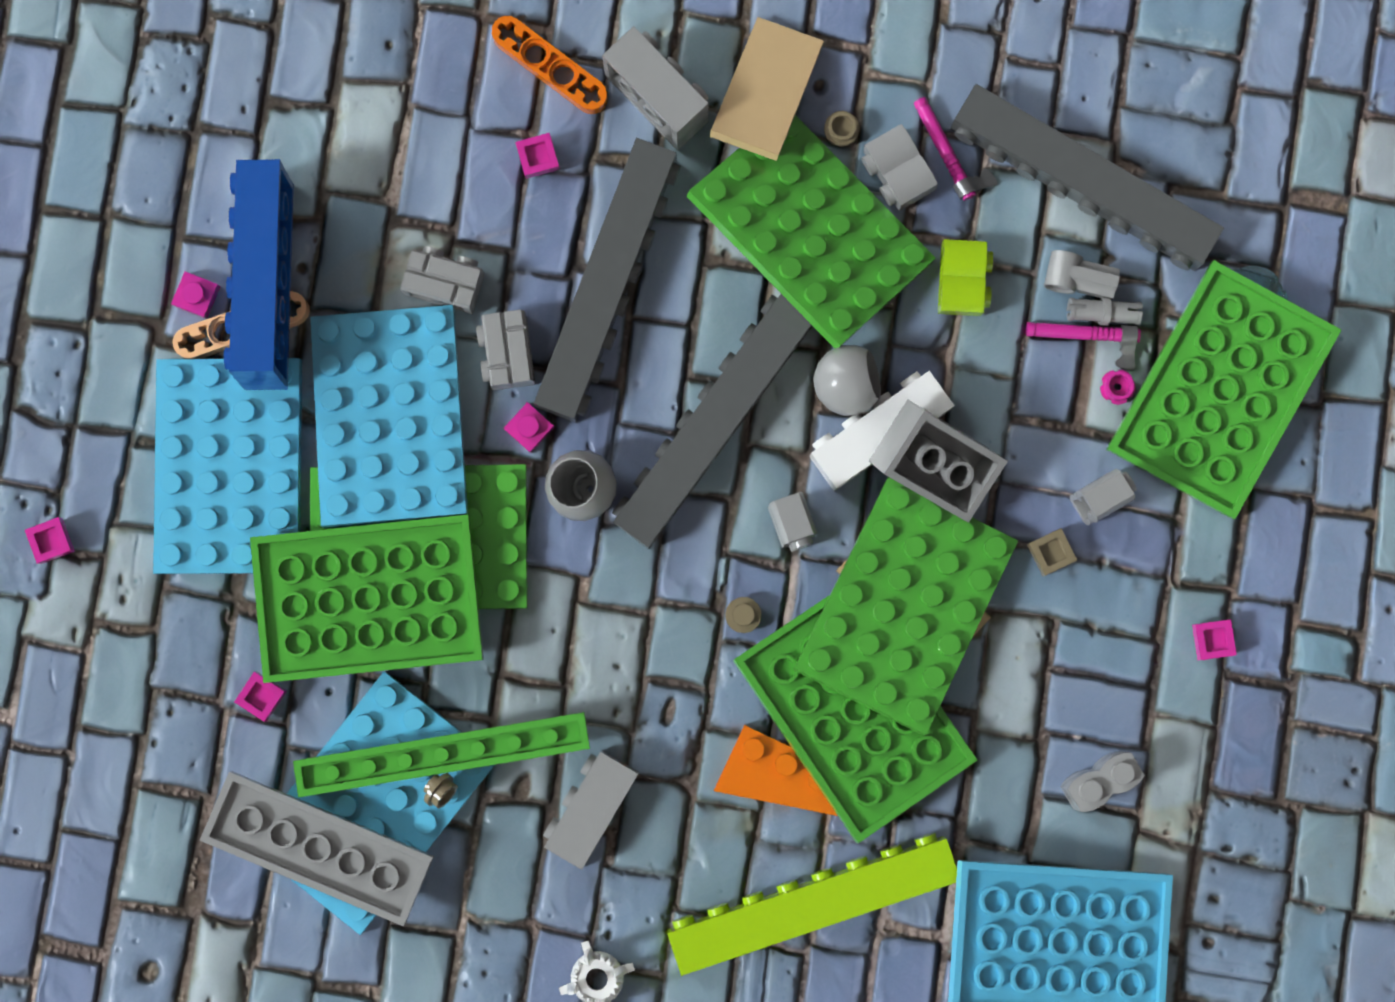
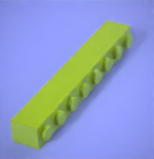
(813, 904)

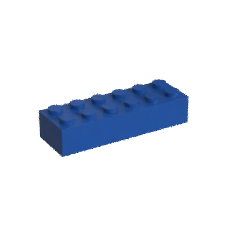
(260, 275)

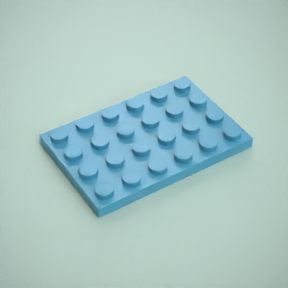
(388, 416)
(222, 466)
(397, 808)
(1059, 934)

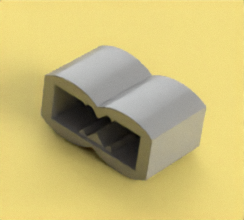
(899, 168)
(1103, 496)
(793, 521)
(1109, 775)

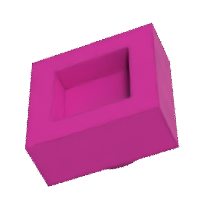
(537, 155)
(195, 295)
(529, 427)
(49, 540)
(1214, 639)
(260, 697)

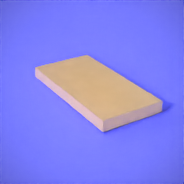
(766, 89)

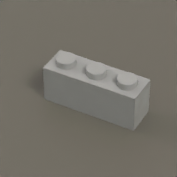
(589, 808)

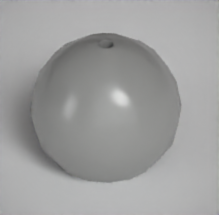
(847, 380)
(588, 470)

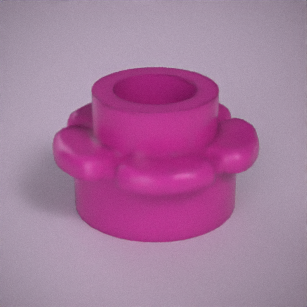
(1119, 377)

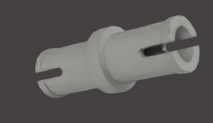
(1104, 311)

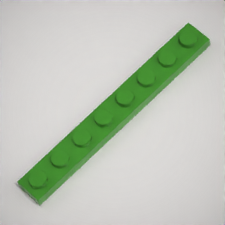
(441, 754)

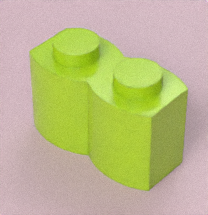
(963, 277)

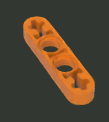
(553, 60)

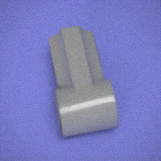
(1072, 274)

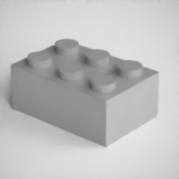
(656, 87)
(937, 461)

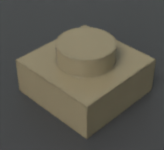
(1052, 552)

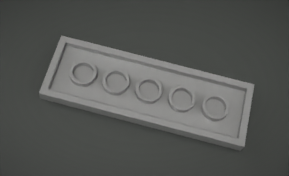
(317, 848)

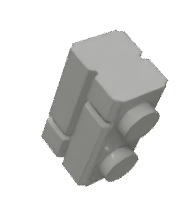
(442, 279)
(507, 350)

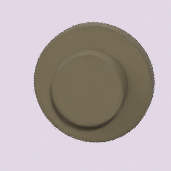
(841, 128)
(743, 615)
(439, 790)

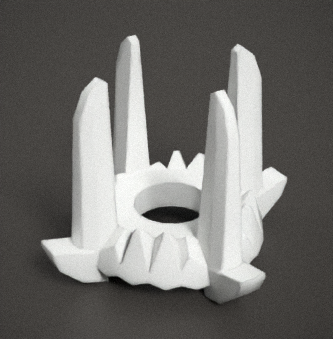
(593, 960)

